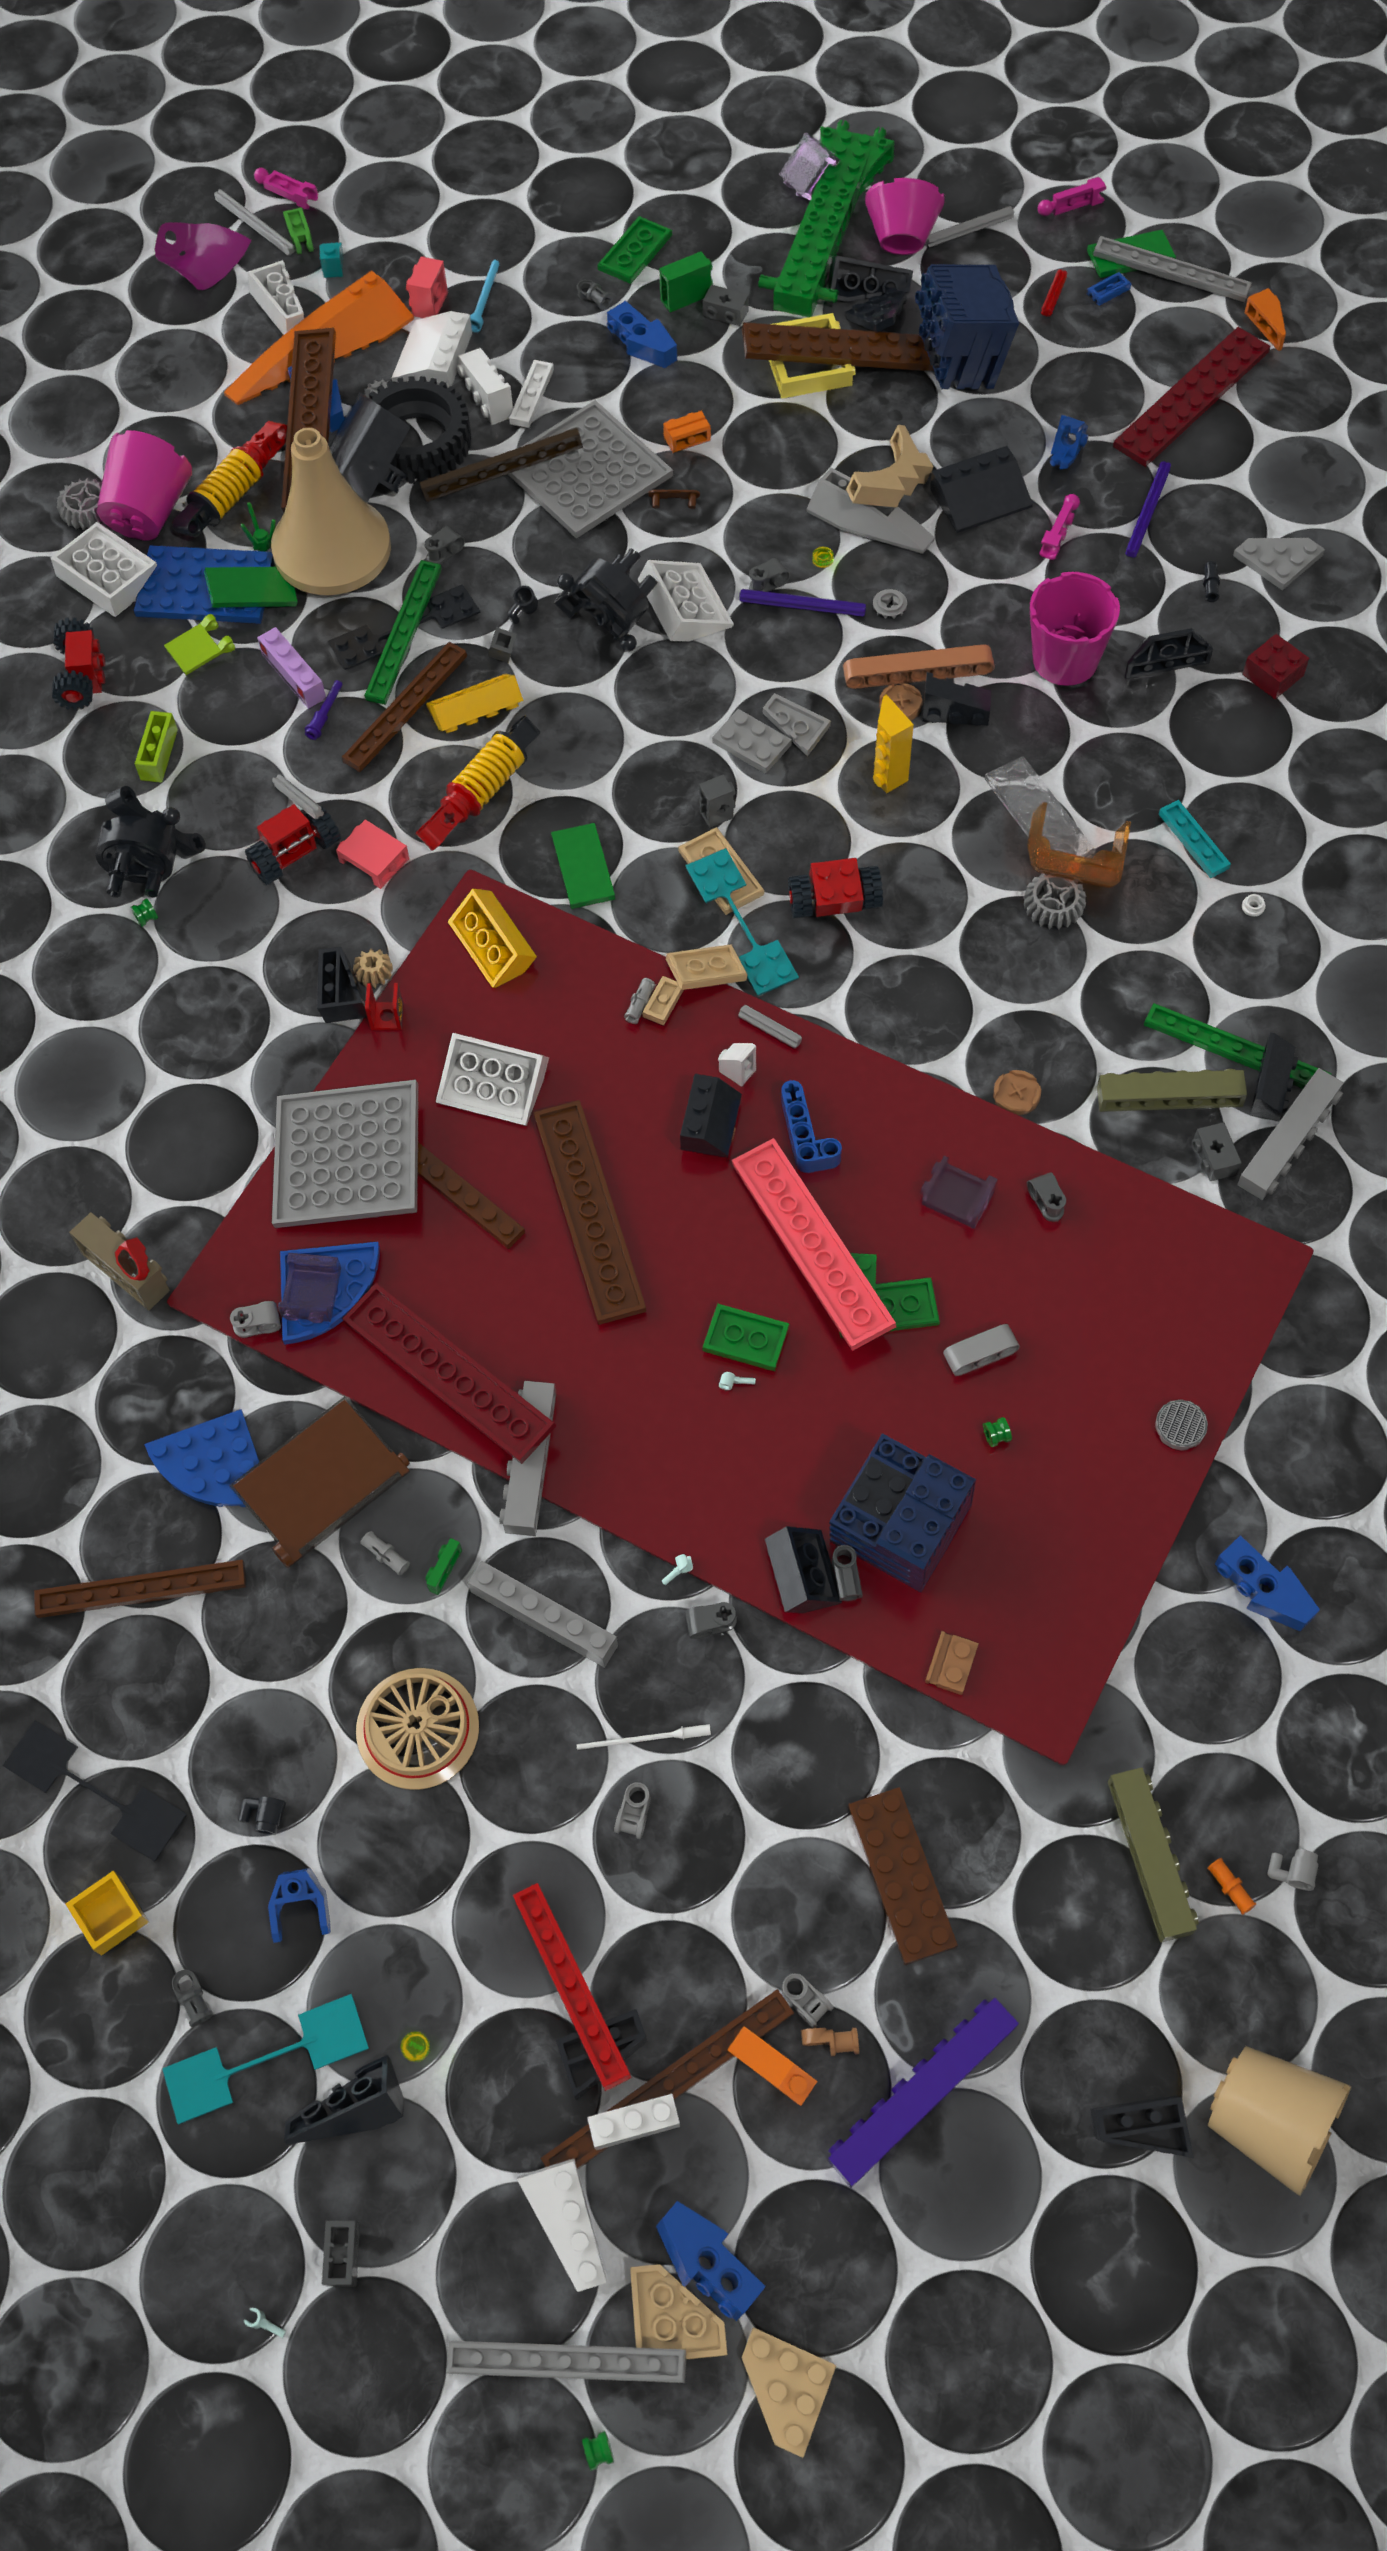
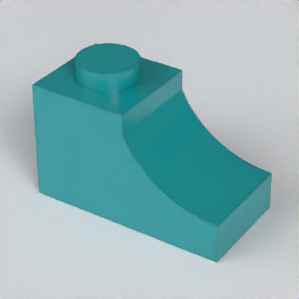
(331, 259)

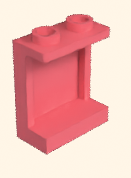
(373, 852)

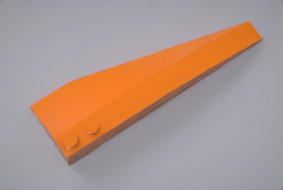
(358, 314)

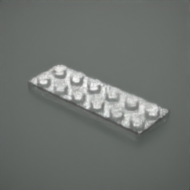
(1022, 794)

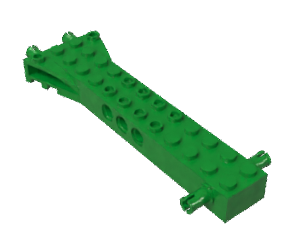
(827, 218)

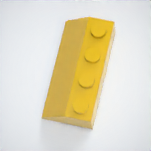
(475, 702)
(892, 746)
(491, 937)

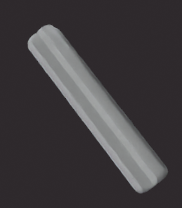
(770, 1026)

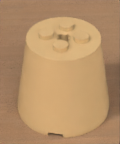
(1277, 2114)

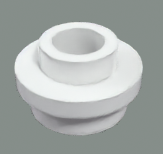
(1253, 900)

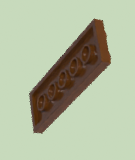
(902, 1876)

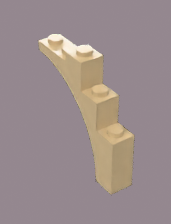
(892, 483)

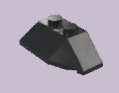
(1169, 653)

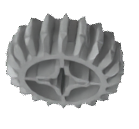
(79, 503)
(1051, 906)

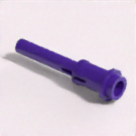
(314, 729)

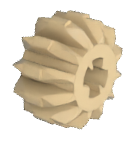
(372, 968)

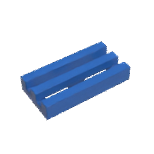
(1111, 290)

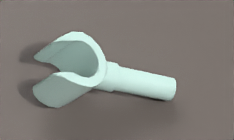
(728, 1378)
(684, 1565)
(265, 2324)

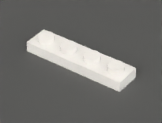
(531, 394)

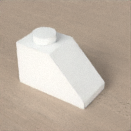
(738, 1062)

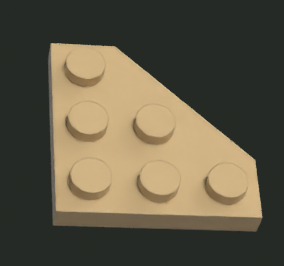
(672, 2316)
(788, 2388)

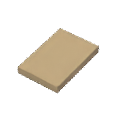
(706, 967)

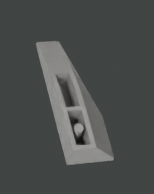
(881, 523)

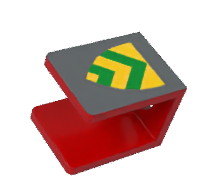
(375, 1009)

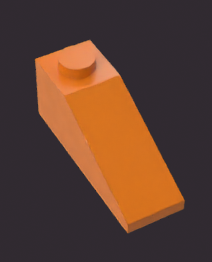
(1266, 314)
(772, 2066)

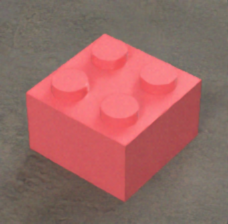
(427, 287)

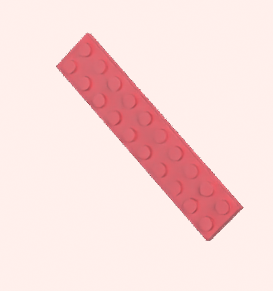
(814, 1244)

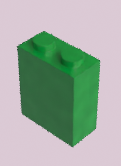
(685, 281)

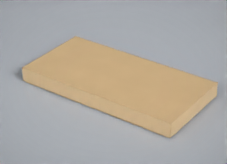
(711, 843)

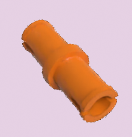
(1232, 1886)

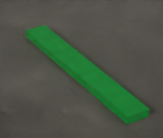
(403, 632)
(1218, 1041)

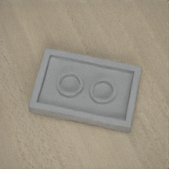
(752, 741)

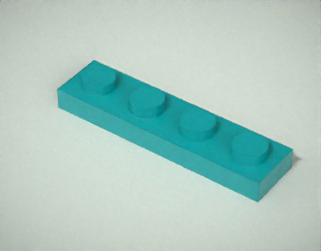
(1194, 839)

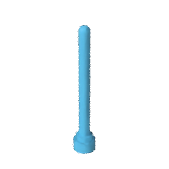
(476, 317)

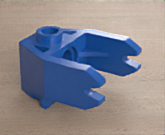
(1064, 448)
(284, 1893)

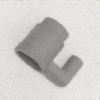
(1301, 1872)

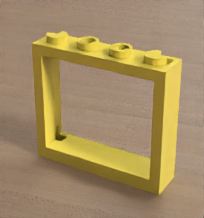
(816, 381)

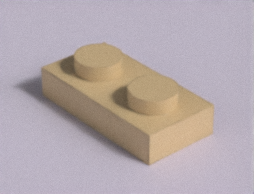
(662, 1001)

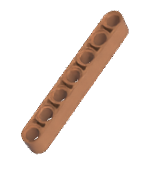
(914, 666)

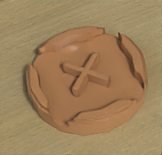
(906, 698)
(1017, 1092)

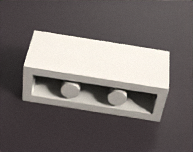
(633, 2122)

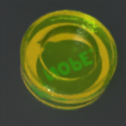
(823, 557)
(415, 2046)

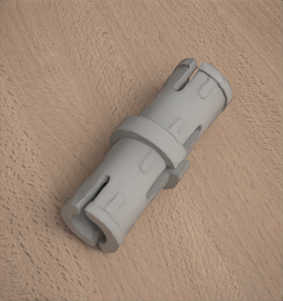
(639, 1000)
(385, 1553)

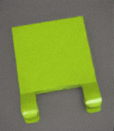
(197, 647)

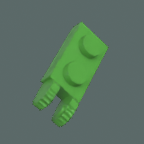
(298, 229)

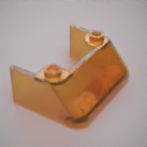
(1102, 870)

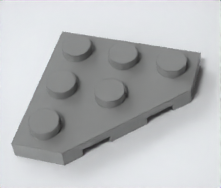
(1279, 558)

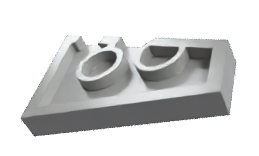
(796, 722)

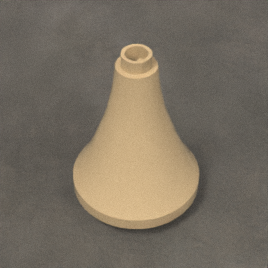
(327, 534)

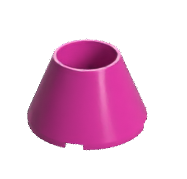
(904, 213)

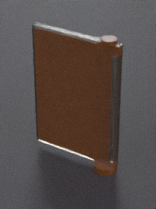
(319, 1480)

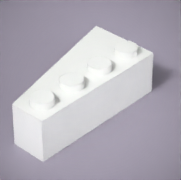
(276, 295)
(486, 386)
(564, 2215)

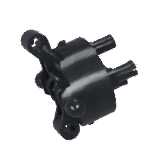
(608, 595)
(141, 843)

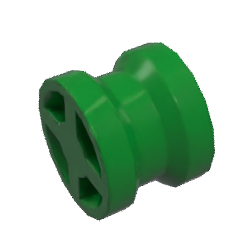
(144, 912)
(997, 1432)
(598, 2450)

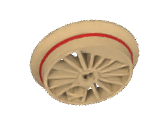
(377, 1750)

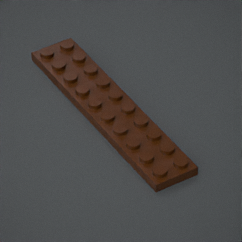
(835, 346)
(309, 390)
(589, 1212)

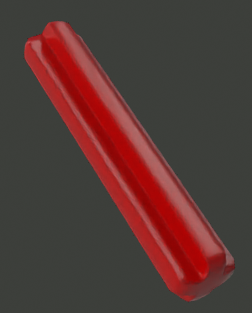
(1054, 292)

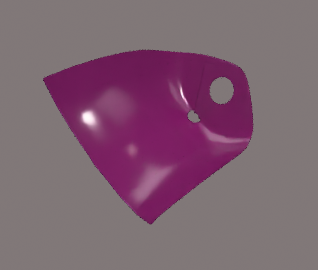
(208, 249)

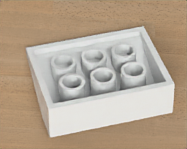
(435, 348)
(103, 568)
(685, 600)
(491, 1079)

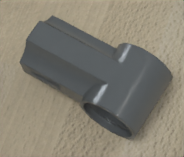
(846, 1575)

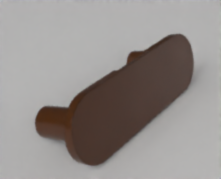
(656, 495)

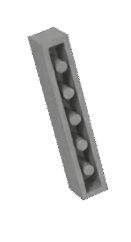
(1290, 1134)
(527, 1479)
(543, 1614)

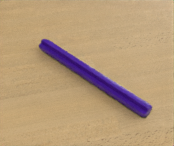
(1148, 509)
(802, 602)

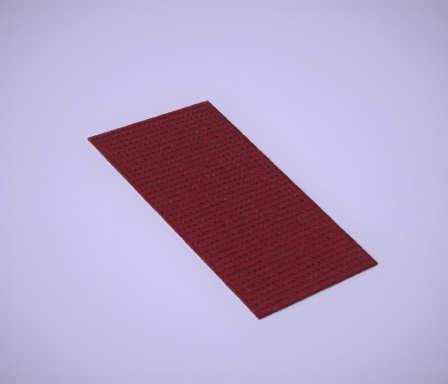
(1112, 1308)

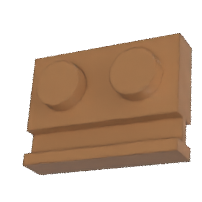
(951, 1663)

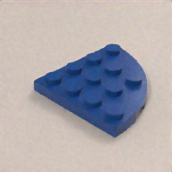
(357, 1274)
(207, 1458)

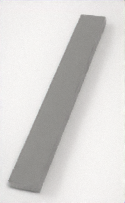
(1172, 269)
(566, 2361)

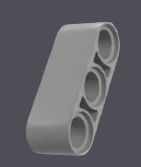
(981, 1349)

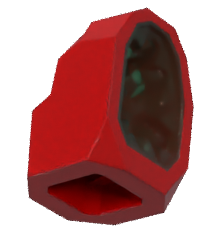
(133, 1259)

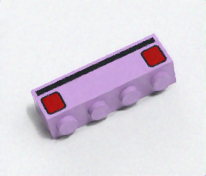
(292, 667)

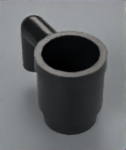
(525, 601)
(268, 1813)

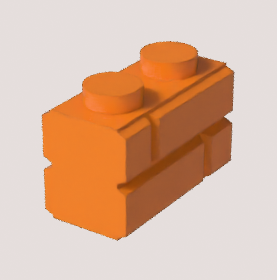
(687, 431)

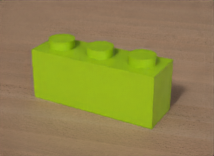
(156, 746)

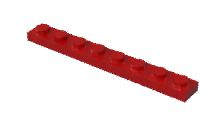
(572, 1987)

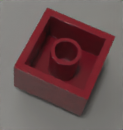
(1275, 666)

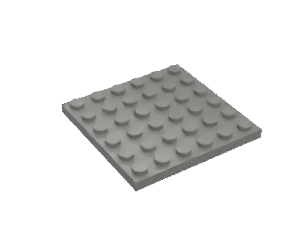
(594, 480)
(346, 1154)

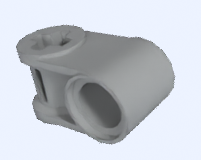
(258, 1319)
(633, 1815)
(807, 2000)

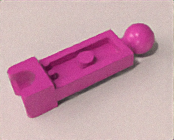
(287, 187)
(1074, 198)
(1052, 540)

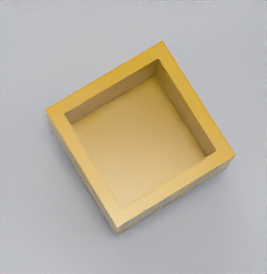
(107, 1913)

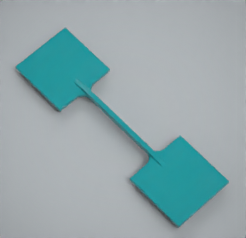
(765, 965)
(202, 2081)

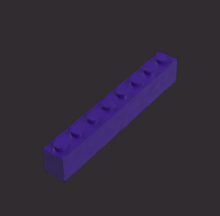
(921, 2093)

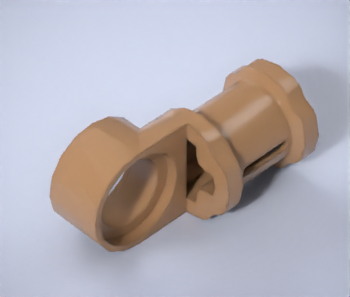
(837, 2041)

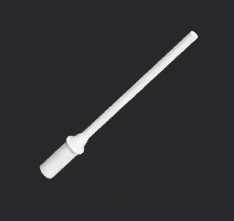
(686, 1732)

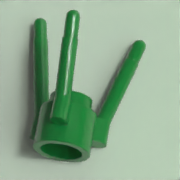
(261, 539)

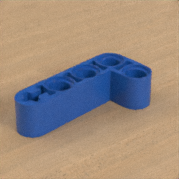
(802, 1126)

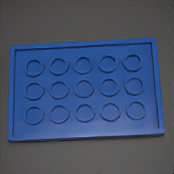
(180, 588)

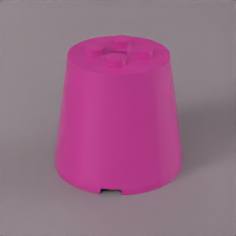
(141, 484)
(1071, 626)

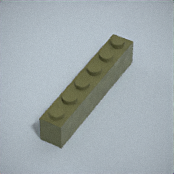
(1171, 1090)
(1152, 1855)

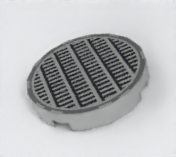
(1181, 1424)

